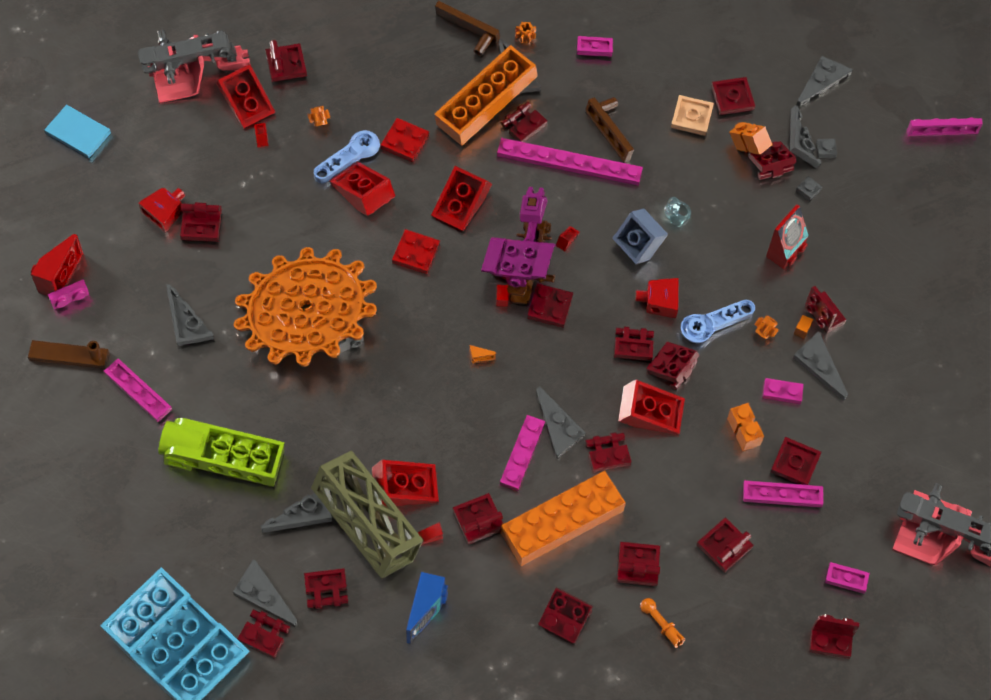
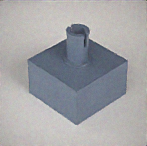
(640, 236)

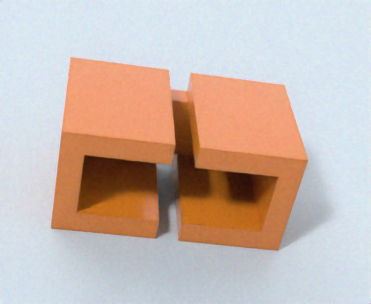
(750, 138)
(749, 433)

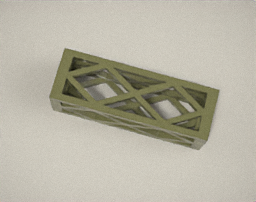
(333, 477)

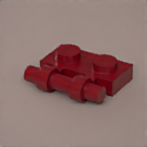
(528, 126)
(634, 348)
(608, 458)
(325, 582)
(260, 639)

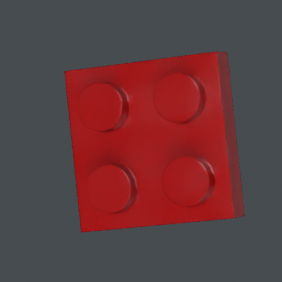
(404, 140)
(416, 251)

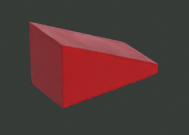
(261, 134)
(566, 238)
(502, 296)
(431, 533)

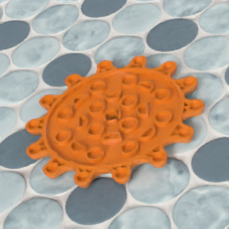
(278, 299)

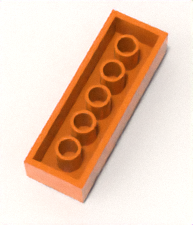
(486, 95)
(562, 518)

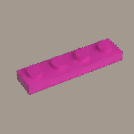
(944, 126)
(138, 390)
(522, 453)
(782, 493)

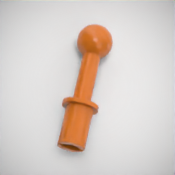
(648, 606)

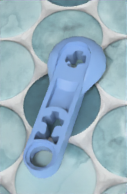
(348, 155)
(714, 321)

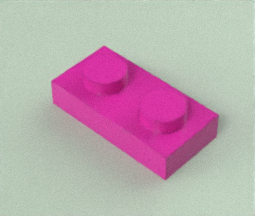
(594, 46)
(68, 294)
(782, 391)
(847, 577)

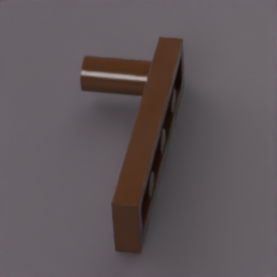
(487, 32)
(598, 114)
(67, 354)

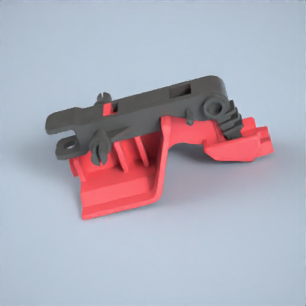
(180, 64)
(936, 529)

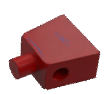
(163, 207)
(660, 297)

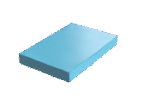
(77, 131)

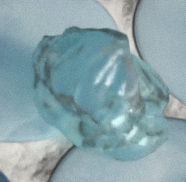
(672, 210)

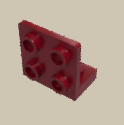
(824, 310)
(833, 636)

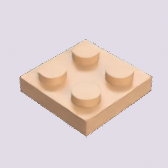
(692, 115)

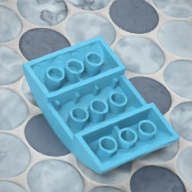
(174, 639)

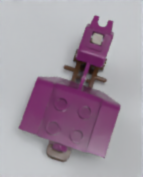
(527, 259)

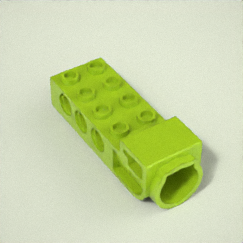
(220, 451)

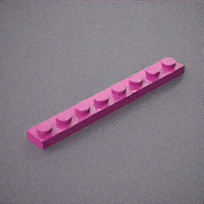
(569, 161)

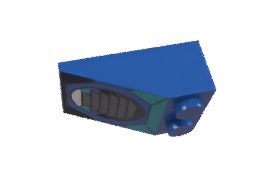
(427, 603)

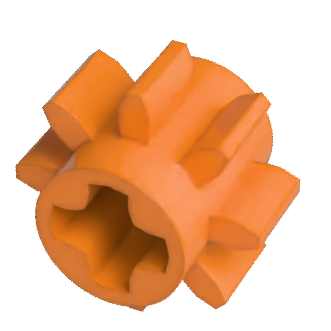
(525, 32)
(319, 116)
(766, 327)

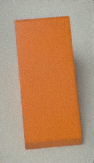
(803, 326)
(479, 354)

